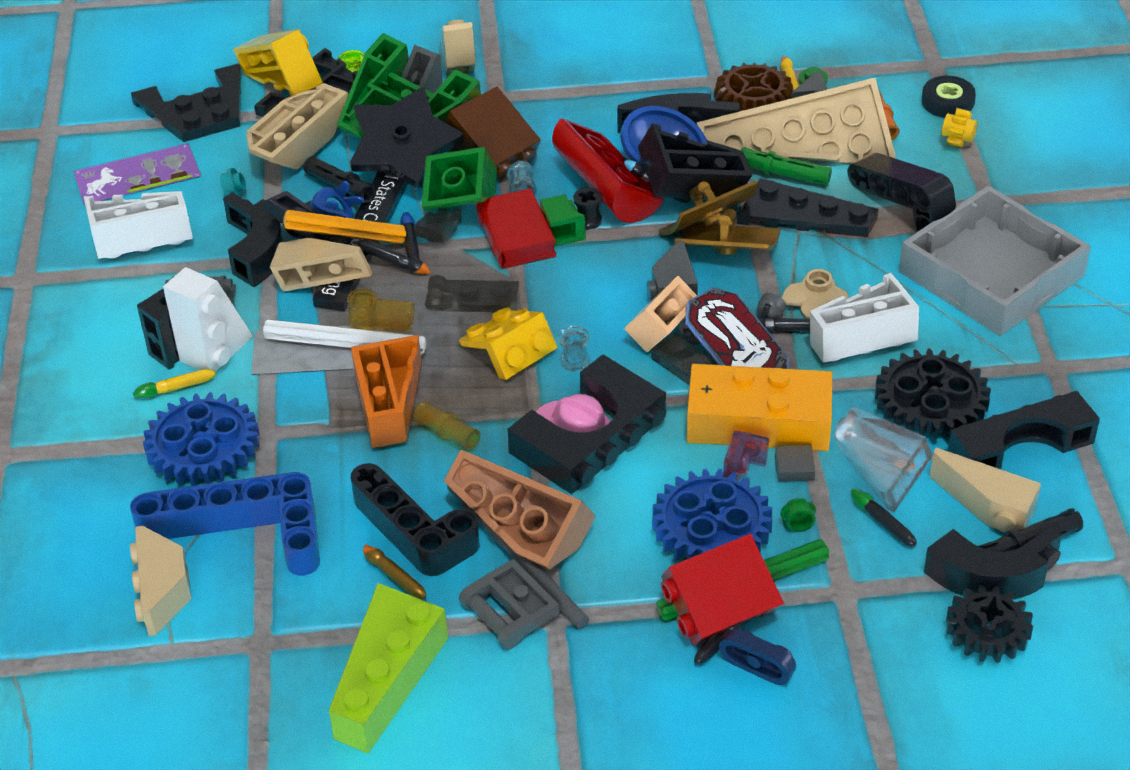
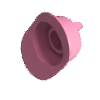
(575, 413)

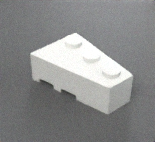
(137, 223)
(203, 321)

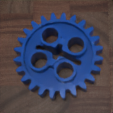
(201, 439)
(709, 513)

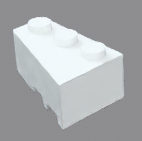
(865, 322)

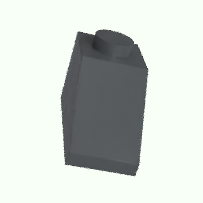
(670, 265)

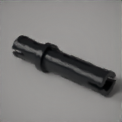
(321, 171)
(1065, 522)

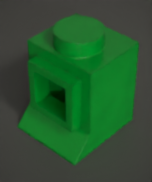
(563, 219)

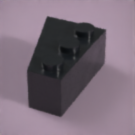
(680, 164)

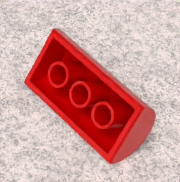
(604, 169)

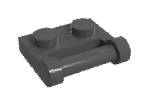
(518, 595)

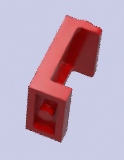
(720, 589)

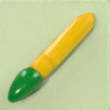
(152, 389)

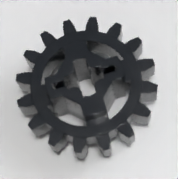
(1008, 629)

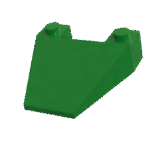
(381, 84)

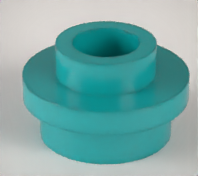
(233, 182)

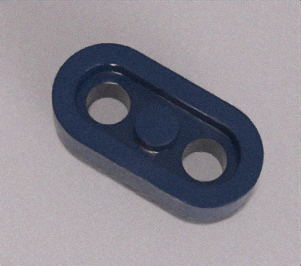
(758, 656)

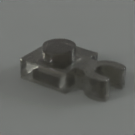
(439, 226)

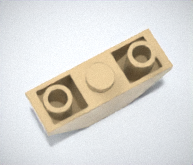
(457, 47)
(160, 579)

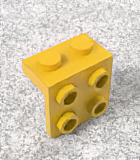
(512, 339)

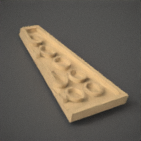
(817, 127)

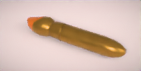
(393, 571)

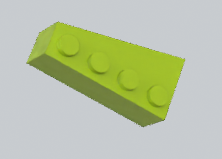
(385, 664)

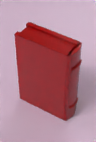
(516, 228)

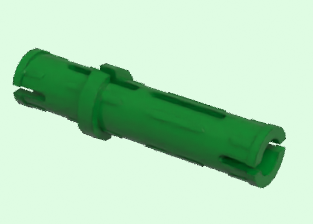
(771, 163)

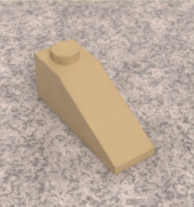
(316, 263)
(987, 492)

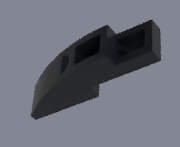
(693, 105)

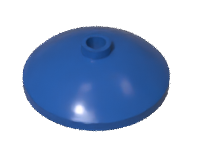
(670, 120)

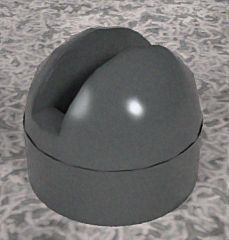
(770, 306)

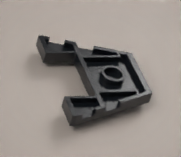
(334, 74)
(199, 113)

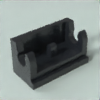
(158, 329)

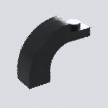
(253, 255)
(962, 565)

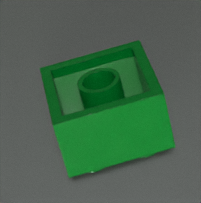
(458, 178)

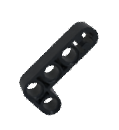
(923, 190)
(426, 543)

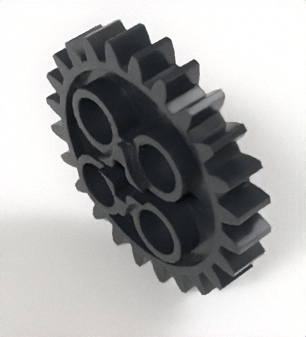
(932, 393)

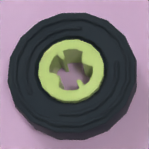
(947, 93)

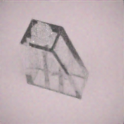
(882, 454)

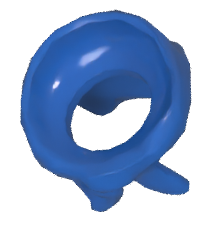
(322, 206)

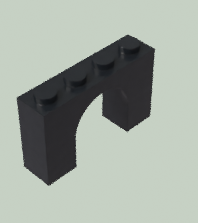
(576, 457)

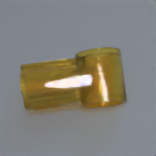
(369, 312)

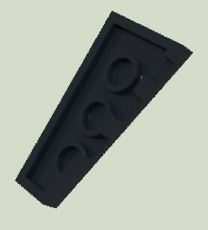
(790, 205)

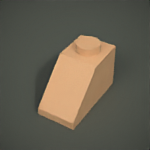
(660, 314)

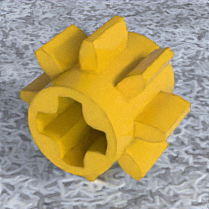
(959, 128)

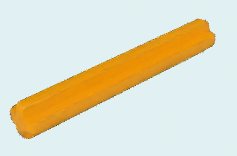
(344, 227)

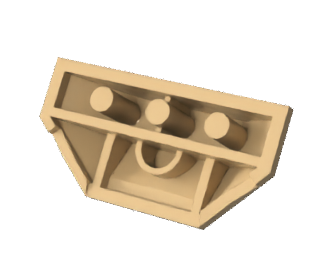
(297, 126)

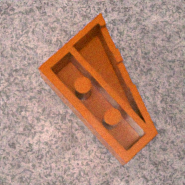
(387, 386)

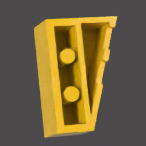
(281, 60)

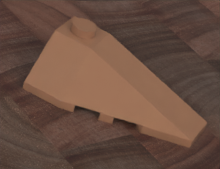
(524, 513)

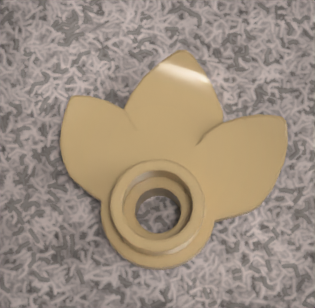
(813, 291)

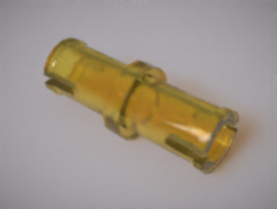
(447, 425)

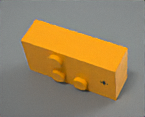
(774, 403)

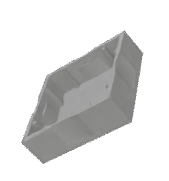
(994, 260)

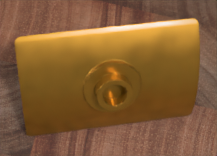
(712, 208)
(728, 237)

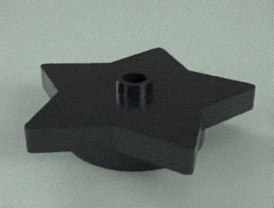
(401, 137)

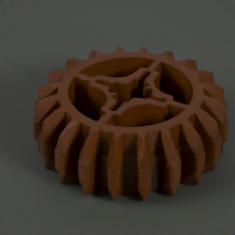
(753, 86)

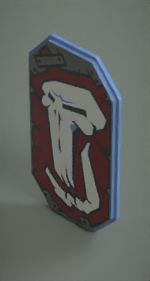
(732, 331)

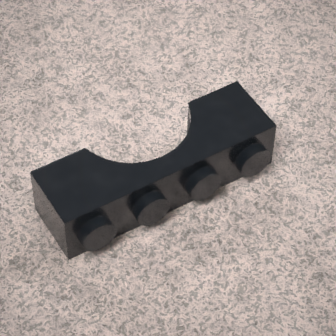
(1060, 422)

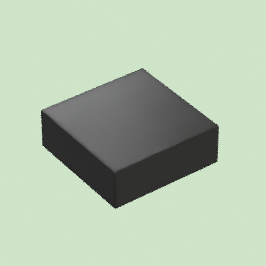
(795, 463)

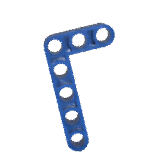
(238, 505)

